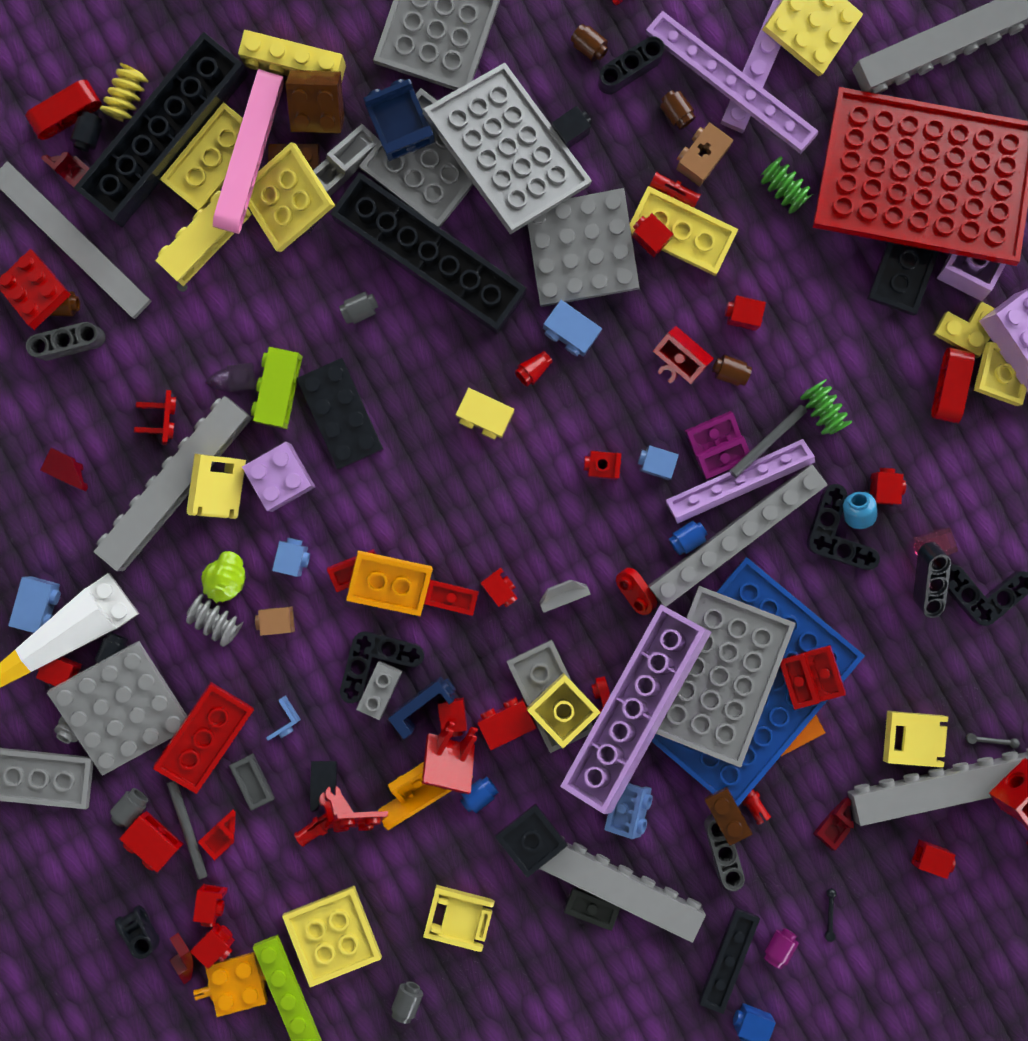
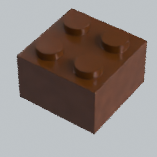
(315, 101)

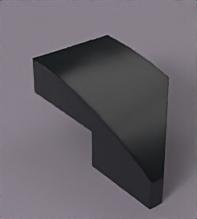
(322, 776)

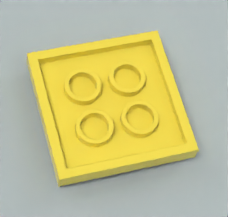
(812, 29)
(288, 197)
(332, 936)

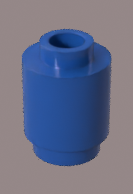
(688, 537)
(481, 794)

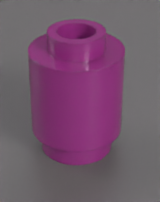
(781, 948)

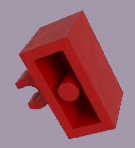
(682, 356)

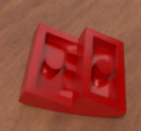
(812, 677)

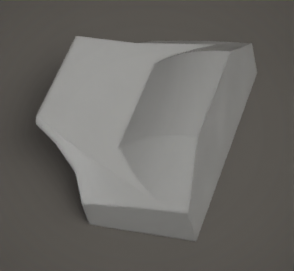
(563, 594)

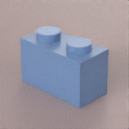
(571, 329)
(34, 603)

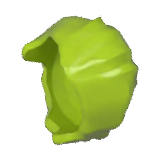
(224, 577)

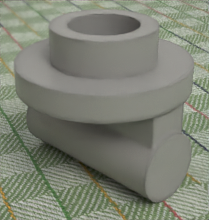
(64, 732)

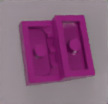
(717, 444)

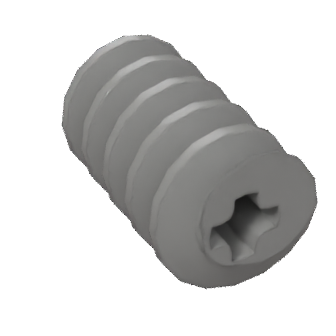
(212, 621)

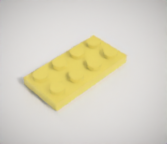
(205, 160)
(696, 237)

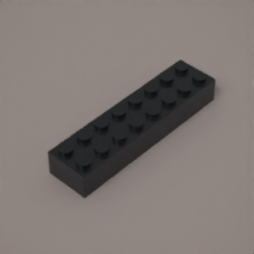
(162, 129)
(428, 253)

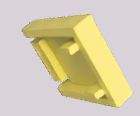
(215, 492)
(922, 739)
(463, 918)

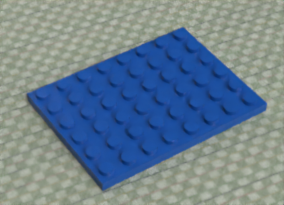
(779, 721)

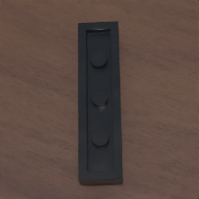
(729, 960)

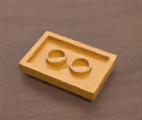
(389, 583)

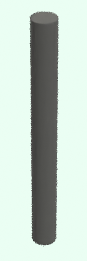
(772, 437)
(187, 829)

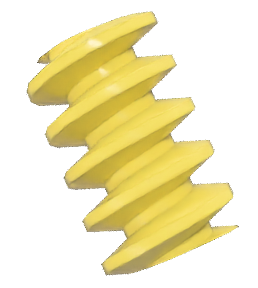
(124, 93)

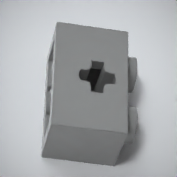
(379, 690)

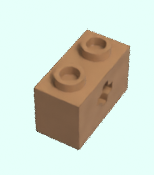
(710, 140)

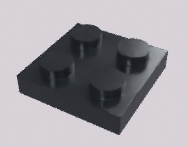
(531, 840)

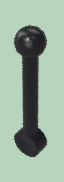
(829, 935)

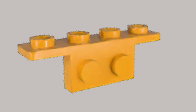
(410, 797)

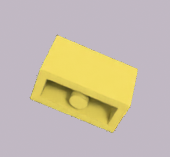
(484, 413)

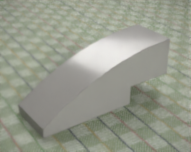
(345, 159)

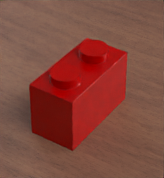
(506, 723)
(150, 842)

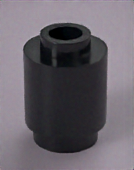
(86, 131)
(110, 646)

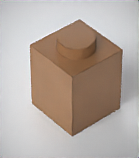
(275, 621)

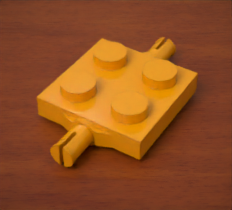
(235, 985)

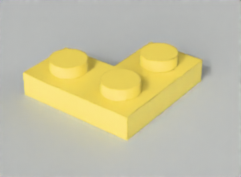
(965, 335)

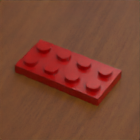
(203, 738)

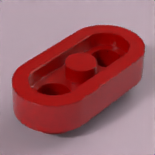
(636, 591)
(601, 691)

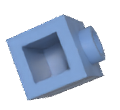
(658, 462)
(291, 557)

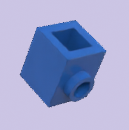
(753, 1024)

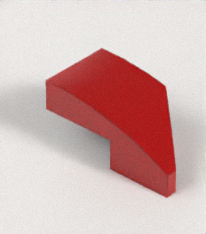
(220, 836)

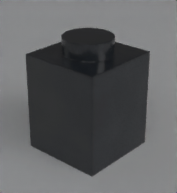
(572, 126)

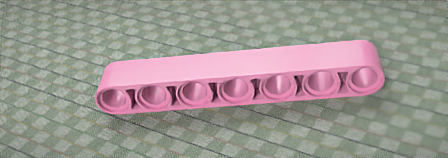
(248, 151)

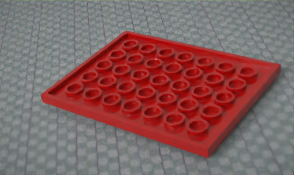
(925, 176)

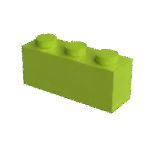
(276, 387)

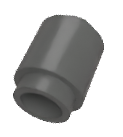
(358, 308)
(128, 808)
(406, 1002)

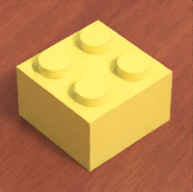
(563, 710)

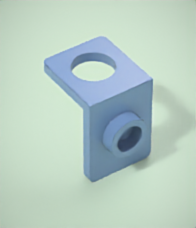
(293, 716)

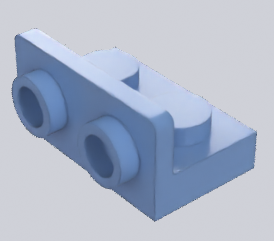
(630, 812)

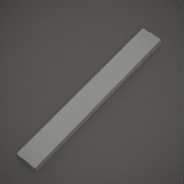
(72, 241)

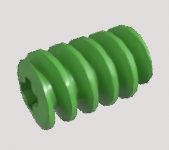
(785, 185)
(825, 408)

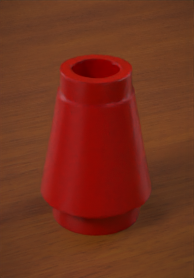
(531, 369)

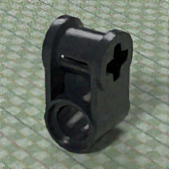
(136, 931)

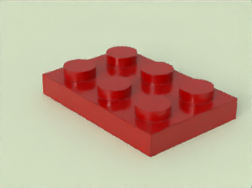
(32, 289)

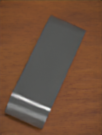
(54, 338)
(724, 864)

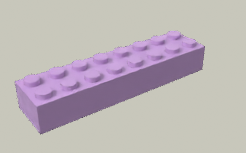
(635, 709)

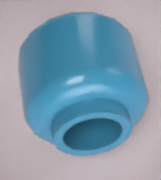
(860, 510)

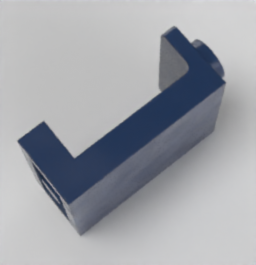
(398, 119)
(400, 717)

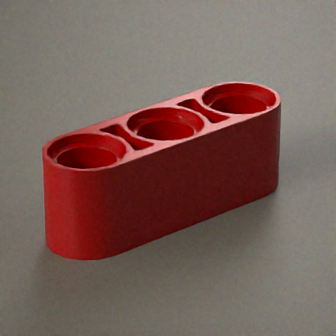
(62, 109)
(953, 385)

